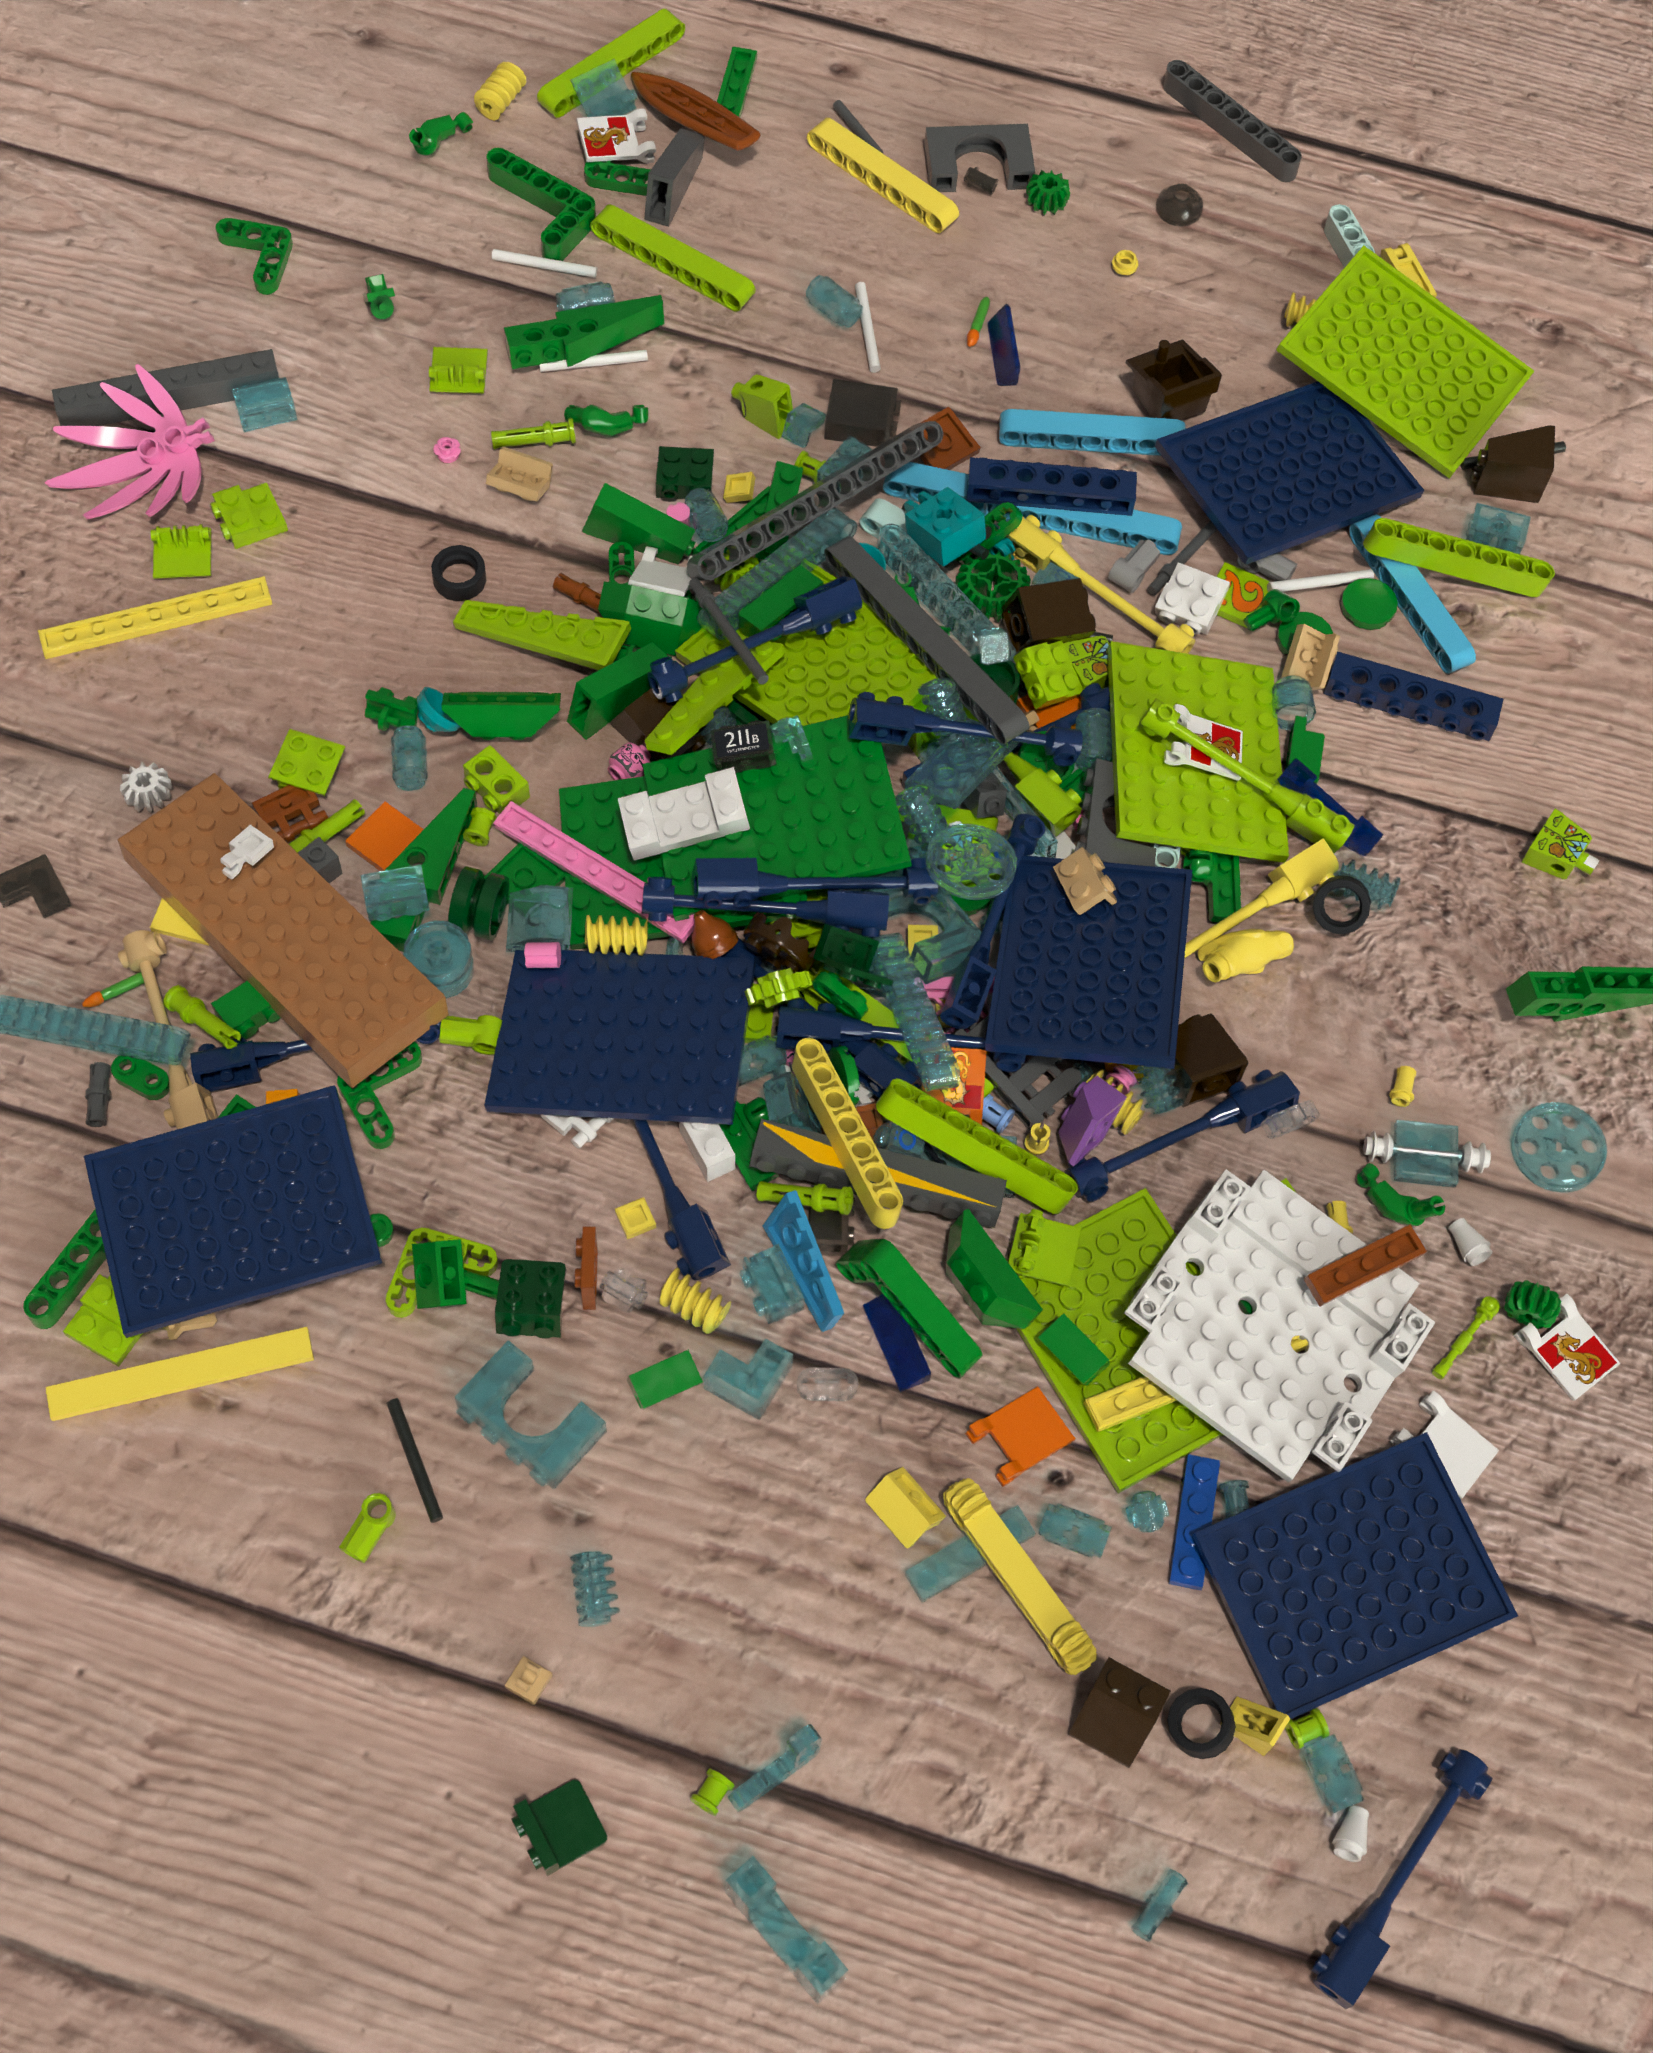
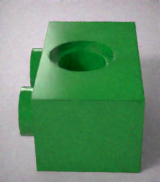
(439, 1274)

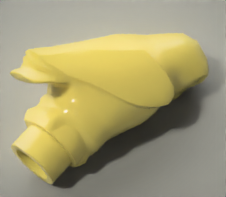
(1243, 952)

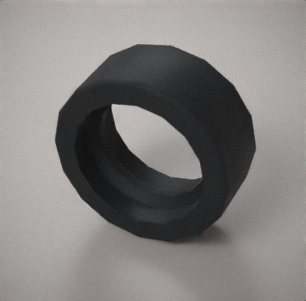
(458, 555)
(1341, 882)
(1185, 1702)

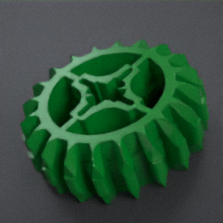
(976, 581)

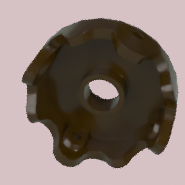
(778, 950)

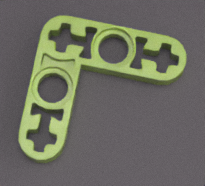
(395, 1291)

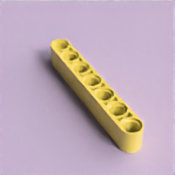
(883, 175)
(813, 1066)

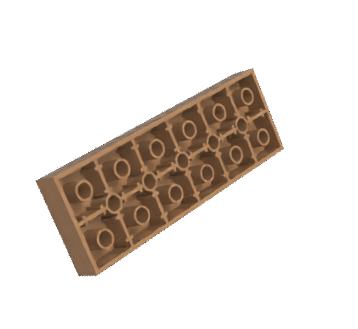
(285, 932)

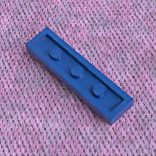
(1194, 1514)

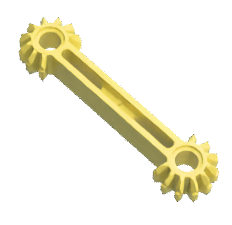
(1020, 1577)

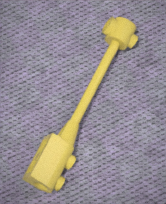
(1039, 548)
(1289, 880)

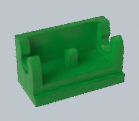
(1074, 1350)
(664, 1379)

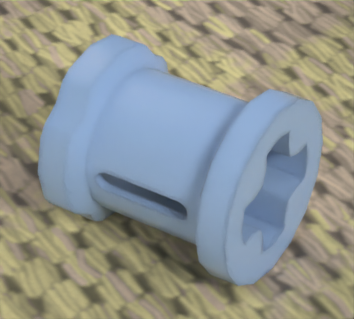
(996, 1114)

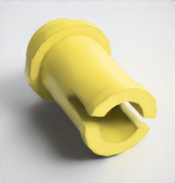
(1402, 1091)
(1037, 1134)
(1339, 1214)

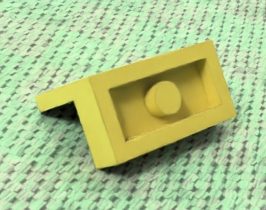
(904, 1507)

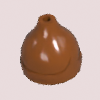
(712, 935)

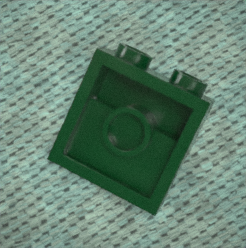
(682, 471)

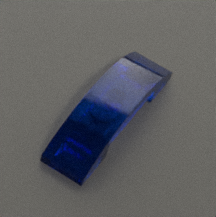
(1301, 779)

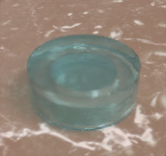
(674, 947)

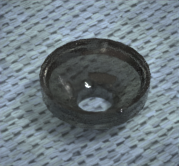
(1179, 211)

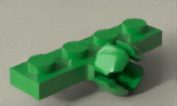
(1222, 878)
(743, 1136)

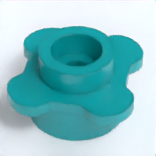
(1005, 546)

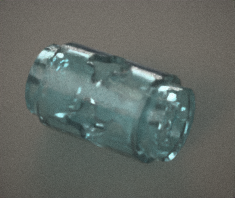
(575, 298)
(834, 301)
(706, 515)
(409, 758)
(766, 1059)
(1091, 1535)
(1341, 1788)

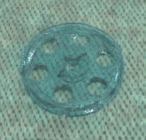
(976, 871)
(1546, 1142)

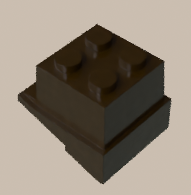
(1173, 380)

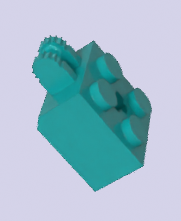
(944, 525)

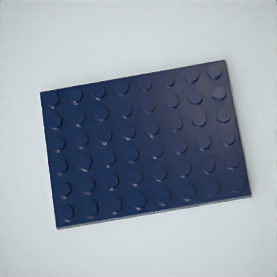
(1288, 470)
(1093, 980)
(623, 1037)
(231, 1211)
(1354, 1576)

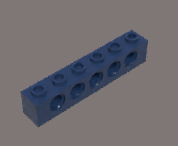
(1051, 486)
(1426, 692)

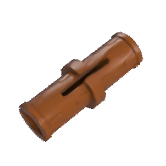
(578, 591)

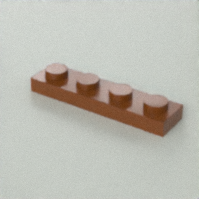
(1365, 1265)

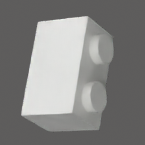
(708, 1148)

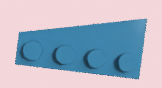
(793, 1233)

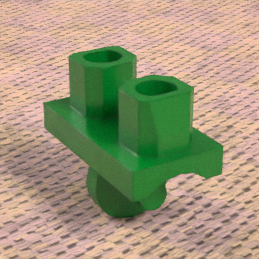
(378, 294)
(390, 710)

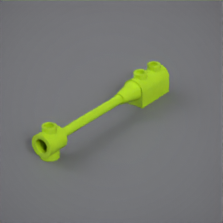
(1042, 792)
(1304, 813)

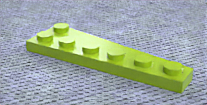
(564, 637)
(707, 694)

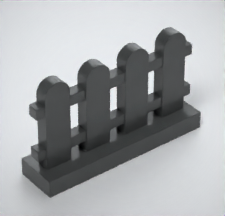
(1011, 1088)

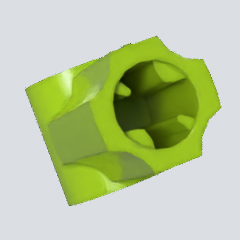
(475, 1033)
(368, 1530)

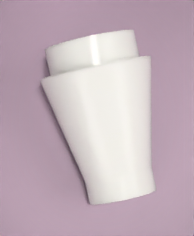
(1471, 1244)
(1352, 1835)

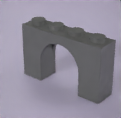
(1005, 142)
(1094, 833)

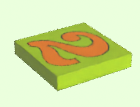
(1243, 595)

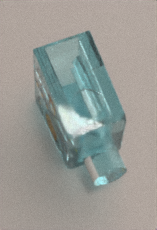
(788, 1102)

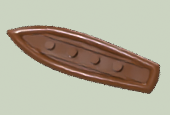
(695, 110)

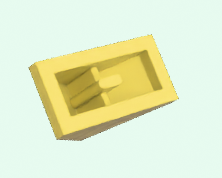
(1257, 1724)

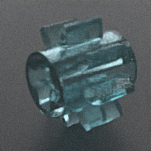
(1147, 1511)

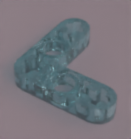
(798, 1752)

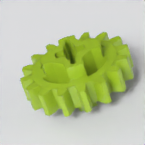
(778, 987)

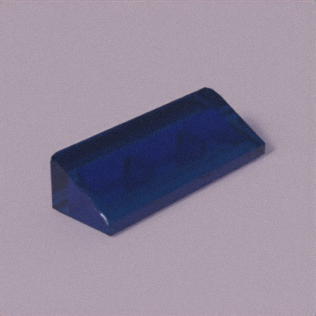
(1004, 347)
(897, 1344)

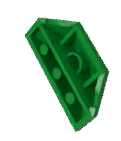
(652, 614)
(501, 713)
(987, 1278)

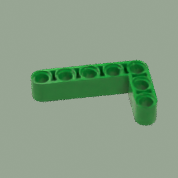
(569, 205)
(66, 1269)
(913, 1299)

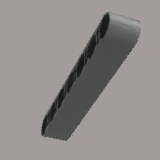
(1232, 121)

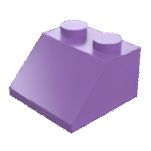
(1089, 1118)

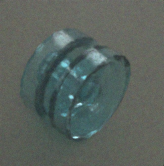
(441, 955)

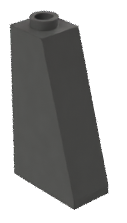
(672, 176)

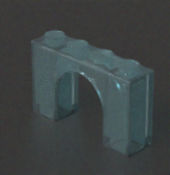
(944, 952)
(547, 1456)
(810, 1963)

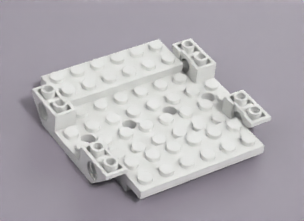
(1242, 1366)

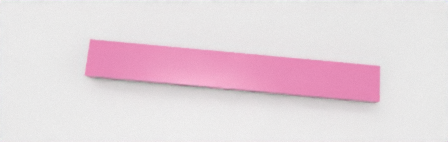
(584, 865)

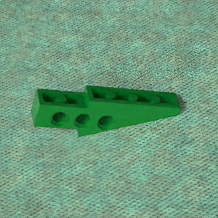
(582, 332)
(438, 852)
(1581, 992)

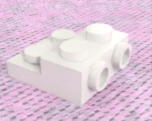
(1191, 598)

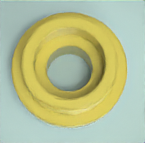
(1125, 262)

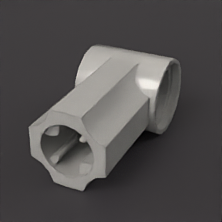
(1273, 566)
(1130, 571)

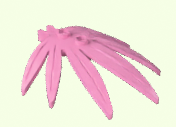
(164, 451)

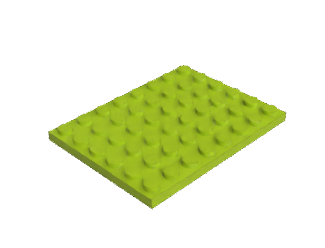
(1405, 361)
(826, 670)
(1183, 802)
(1109, 1267)

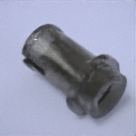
(980, 180)

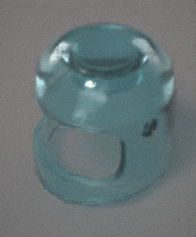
(1292, 691)

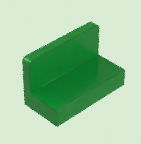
(1305, 746)

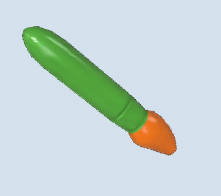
(973, 334)
(114, 990)

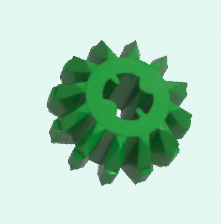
(1048, 192)
(1533, 1304)

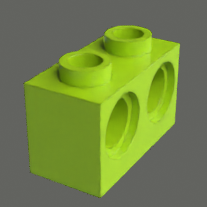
(500, 778)

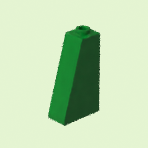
(626, 519)
(610, 690)

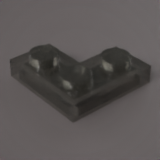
(37, 880)

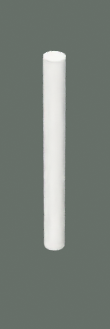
(544, 263)
(867, 326)
(598, 360)
(1320, 581)

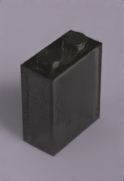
(862, 412)

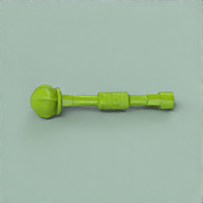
(1487, 1310)

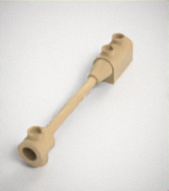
(187, 1101)

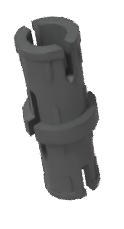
(98, 1094)

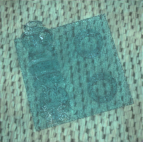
(604, 91)

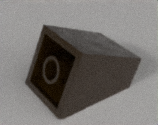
(1516, 465)
(1048, 614)
(643, 716)
(1205, 1060)
(1119, 1712)

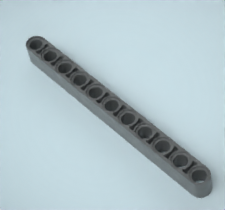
(805, 505)
(928, 640)

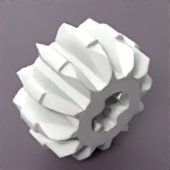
(146, 787)

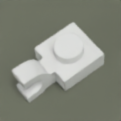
(245, 847)

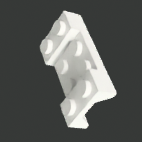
(683, 815)

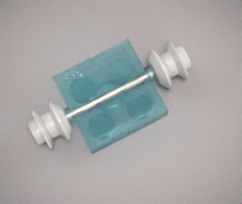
(1426, 1153)

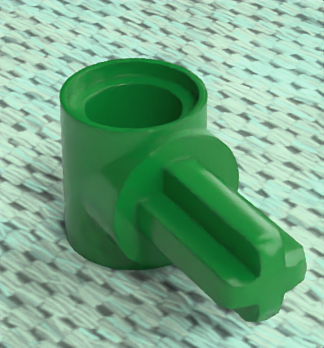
(1275, 608)

